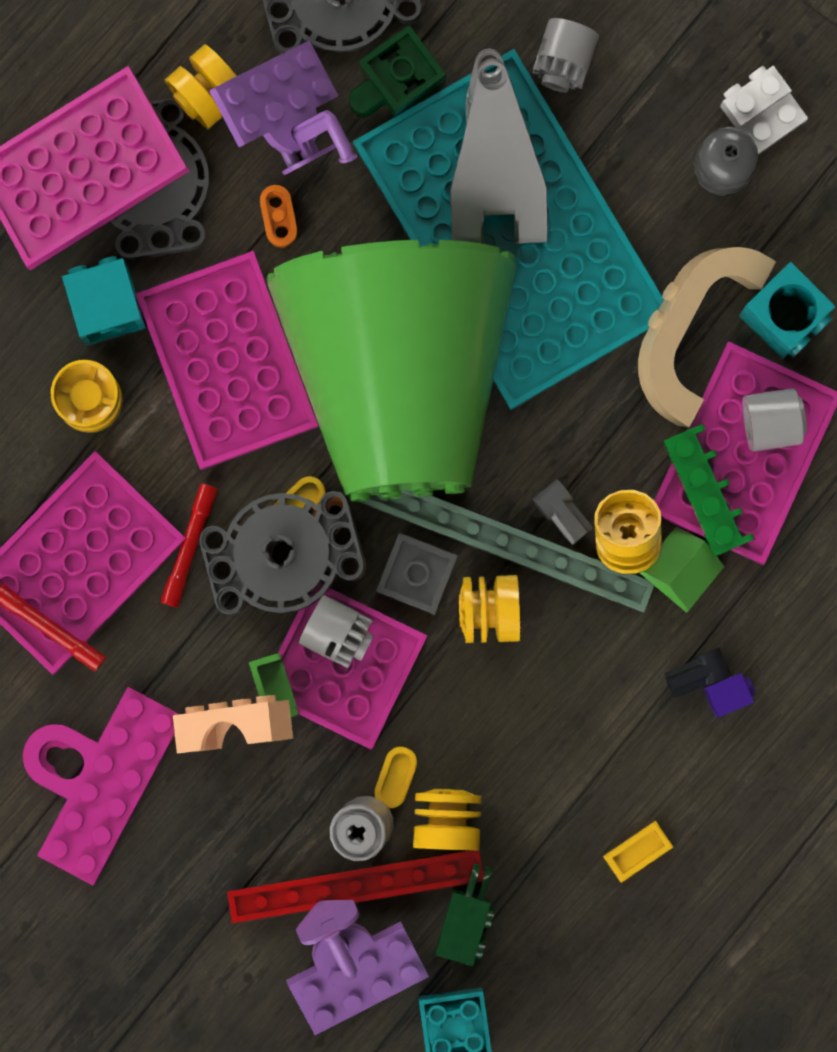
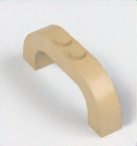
(674, 317)

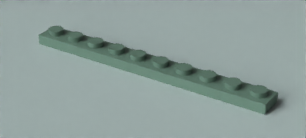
(517, 547)

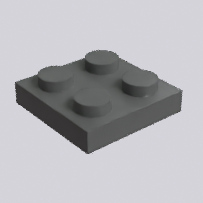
(416, 573)

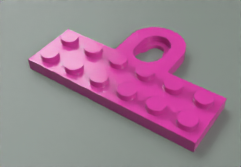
(107, 788)

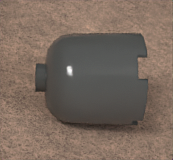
(722, 173)

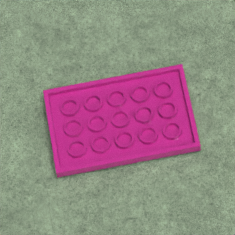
(84, 167)
(227, 360)
(760, 481)
(82, 557)

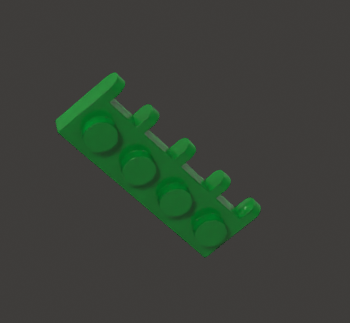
(705, 492)

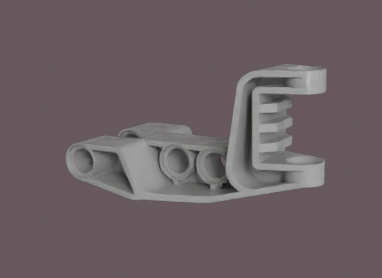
(496, 161)

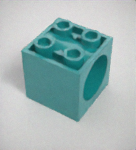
(794, 283)
(103, 301)
(455, 1021)

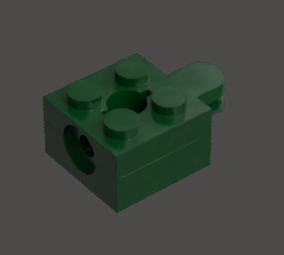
(396, 76)
(465, 921)

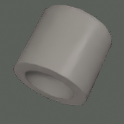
(774, 419)
(364, 812)

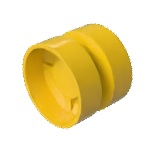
(193, 91)
(86, 396)

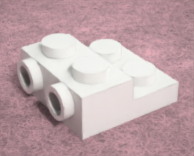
(763, 108)

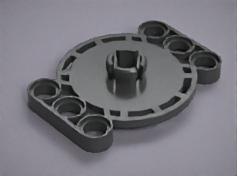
(335, 22)
(166, 208)
(307, 563)

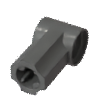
(558, 506)

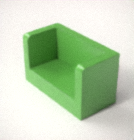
(272, 679)

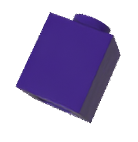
(730, 694)

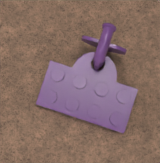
(281, 105)
(350, 972)

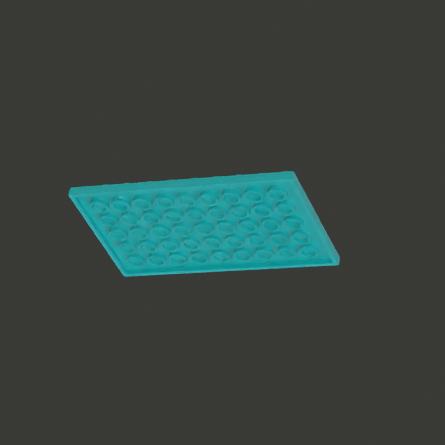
(569, 294)

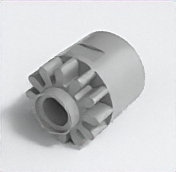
(565, 54)
(337, 632)

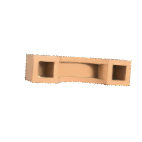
(259, 723)

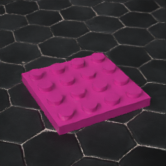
(358, 697)

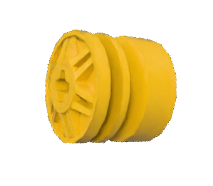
(628, 531)
(490, 609)
(447, 821)

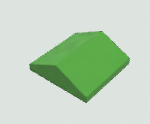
(683, 568)

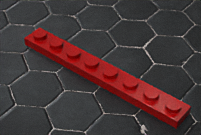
(353, 885)

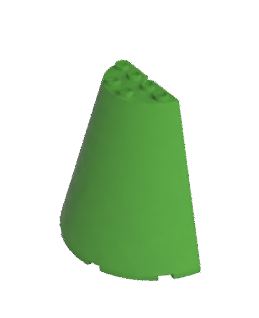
(398, 357)

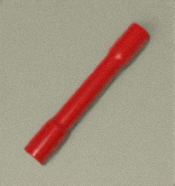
(200, 511)
(78, 648)

